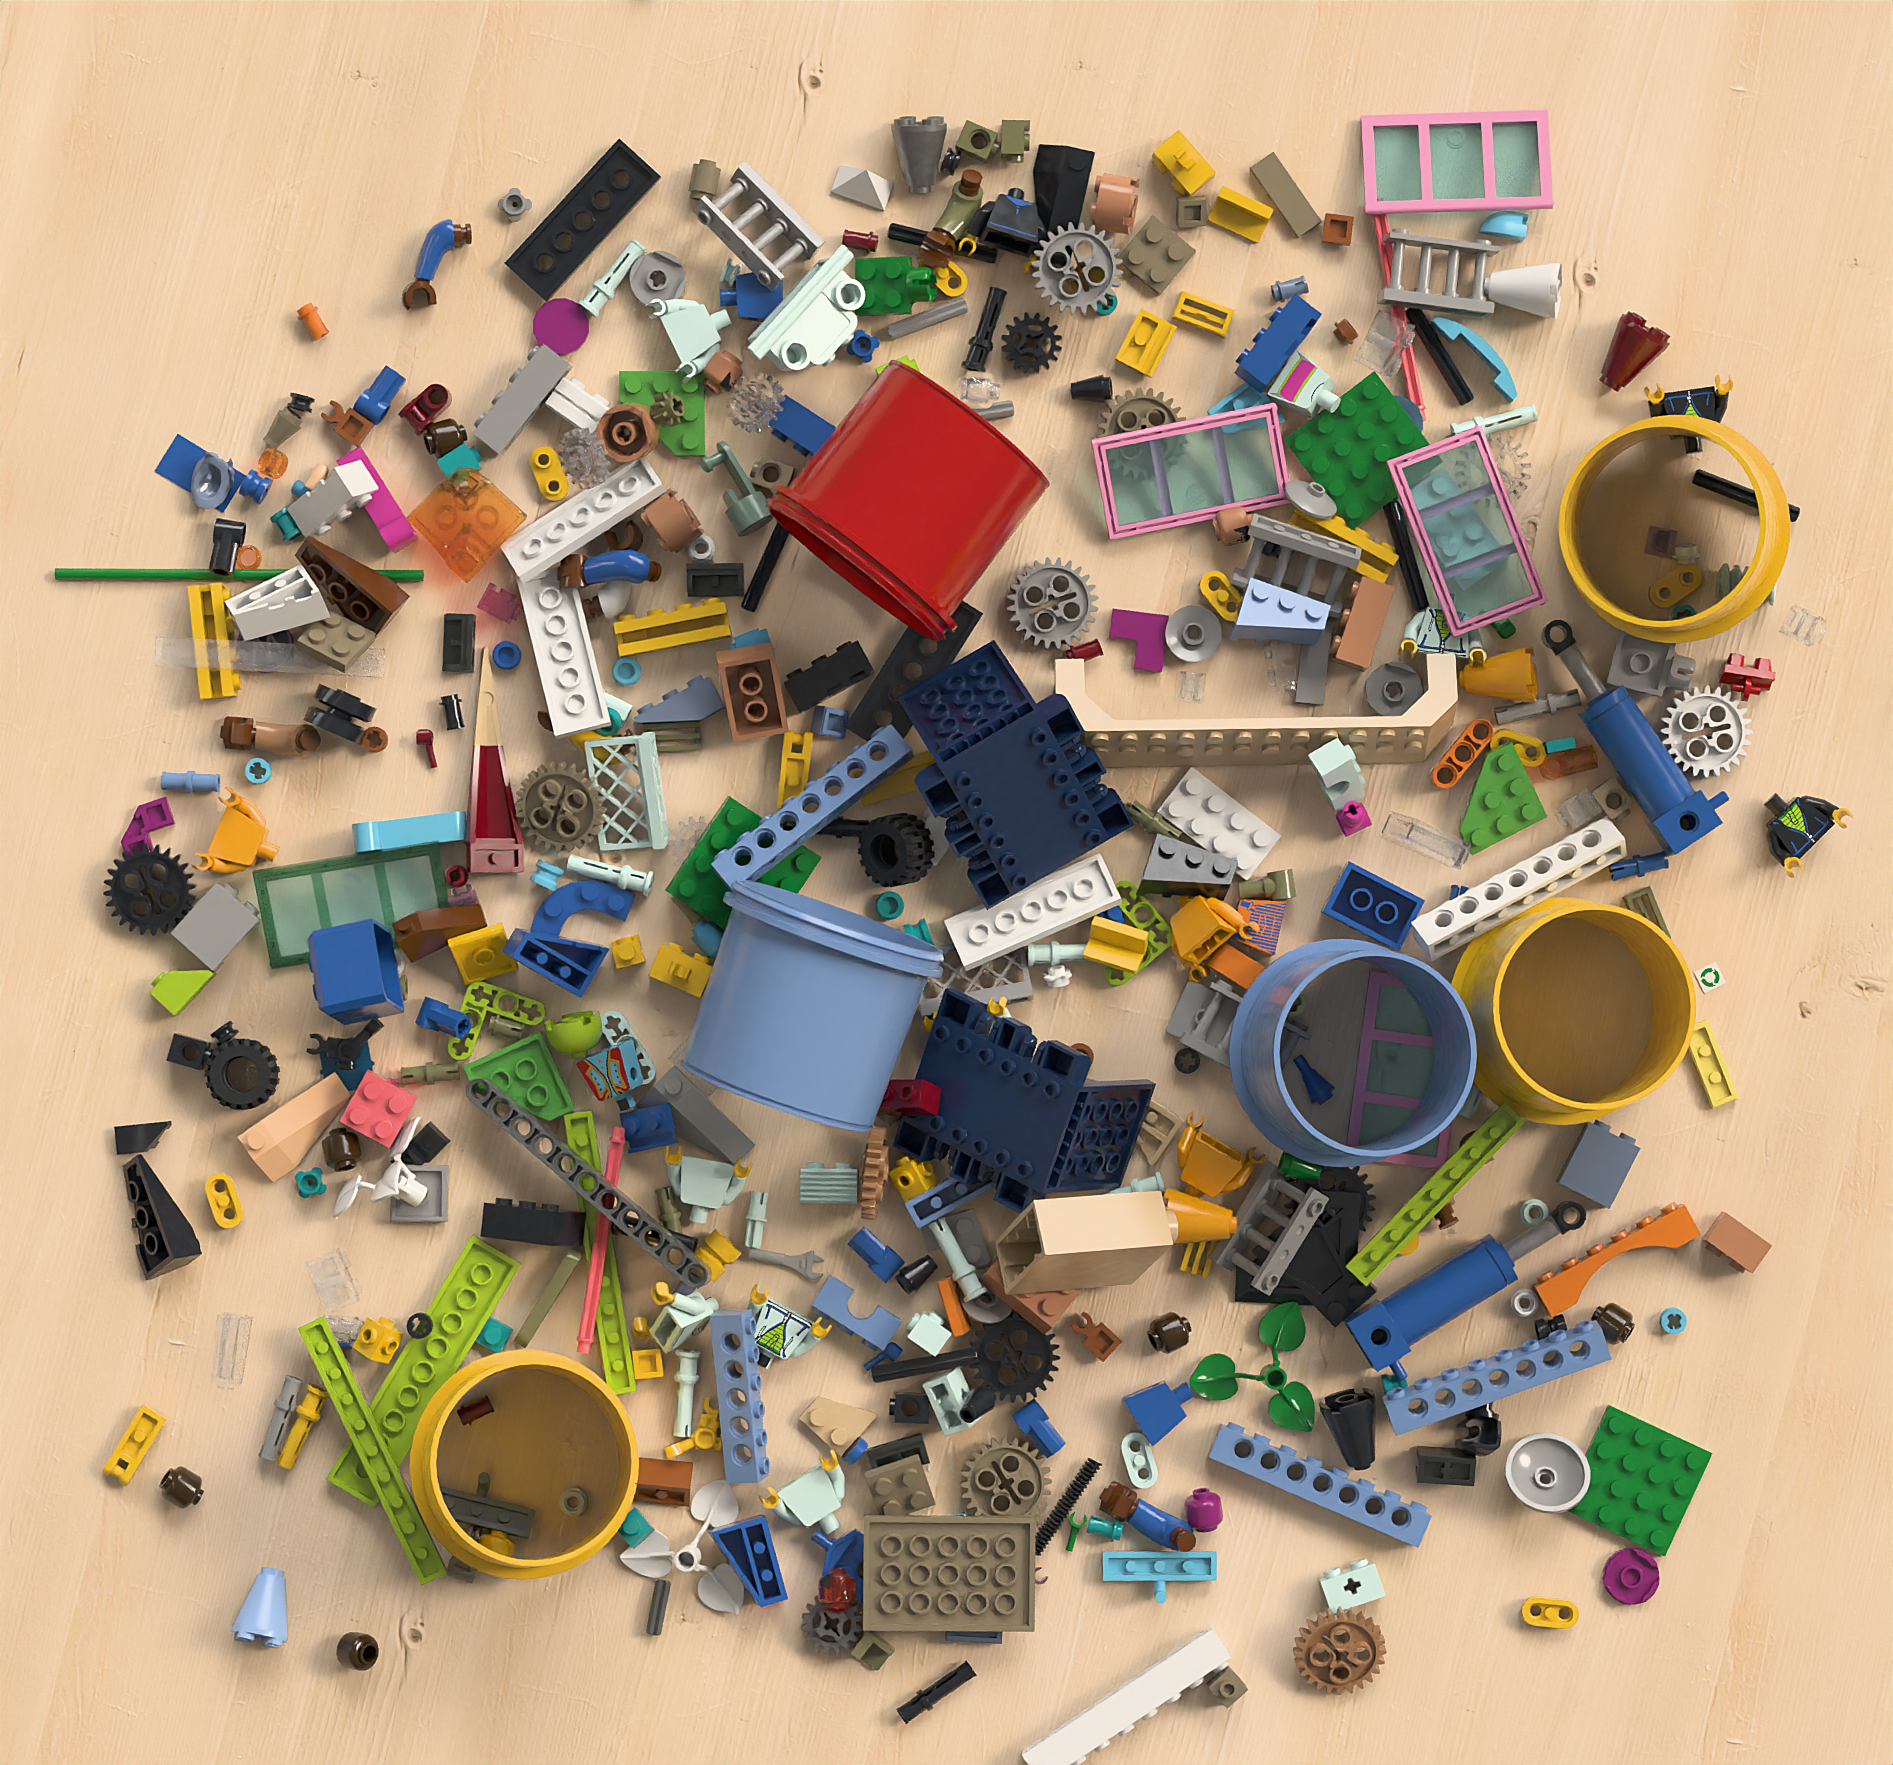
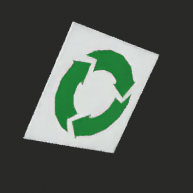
(1710, 977)

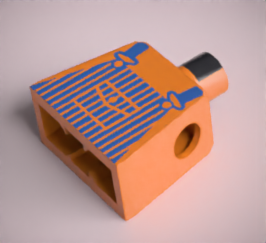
(1268, 917)

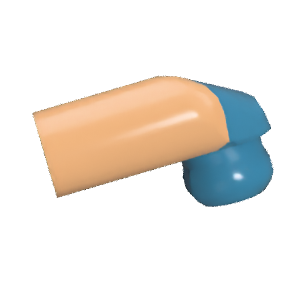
(319, 473)

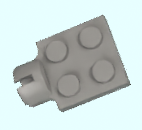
(1648, 666)

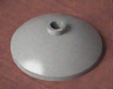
(1548, 1458)

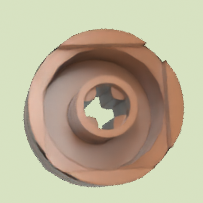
(1115, 203)
(642, 426)
(672, 521)

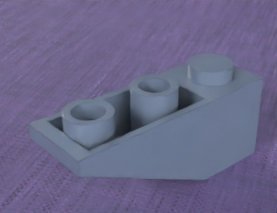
(690, 705)

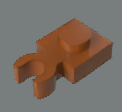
(350, 424)
(1099, 1339)

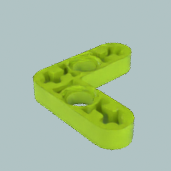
(1153, 949)
(481, 1008)

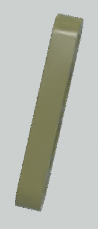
(548, 1297)

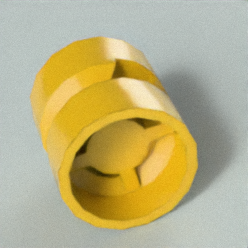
(717, 1253)

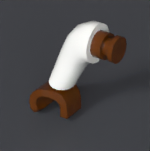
(615, 594)

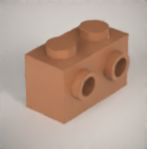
(1736, 1242)

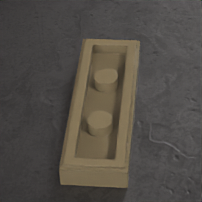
(1285, 194)

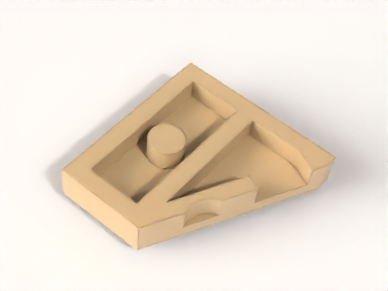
(1157, 1130)
(836, 1422)

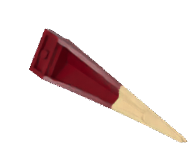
(492, 827)

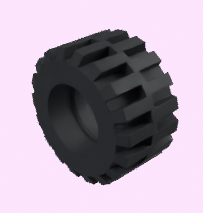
(879, 852)
(217, 1074)

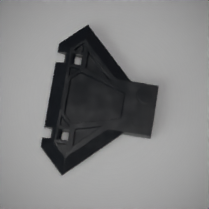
(1318, 1268)

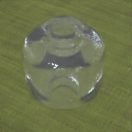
(978, 389)

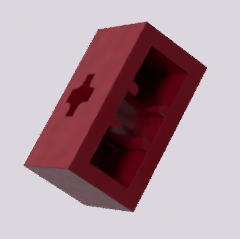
(911, 1098)

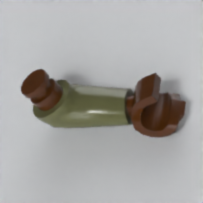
(964, 202)

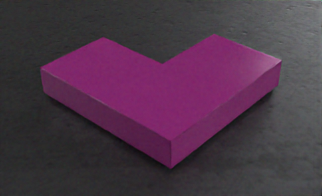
(1149, 633)

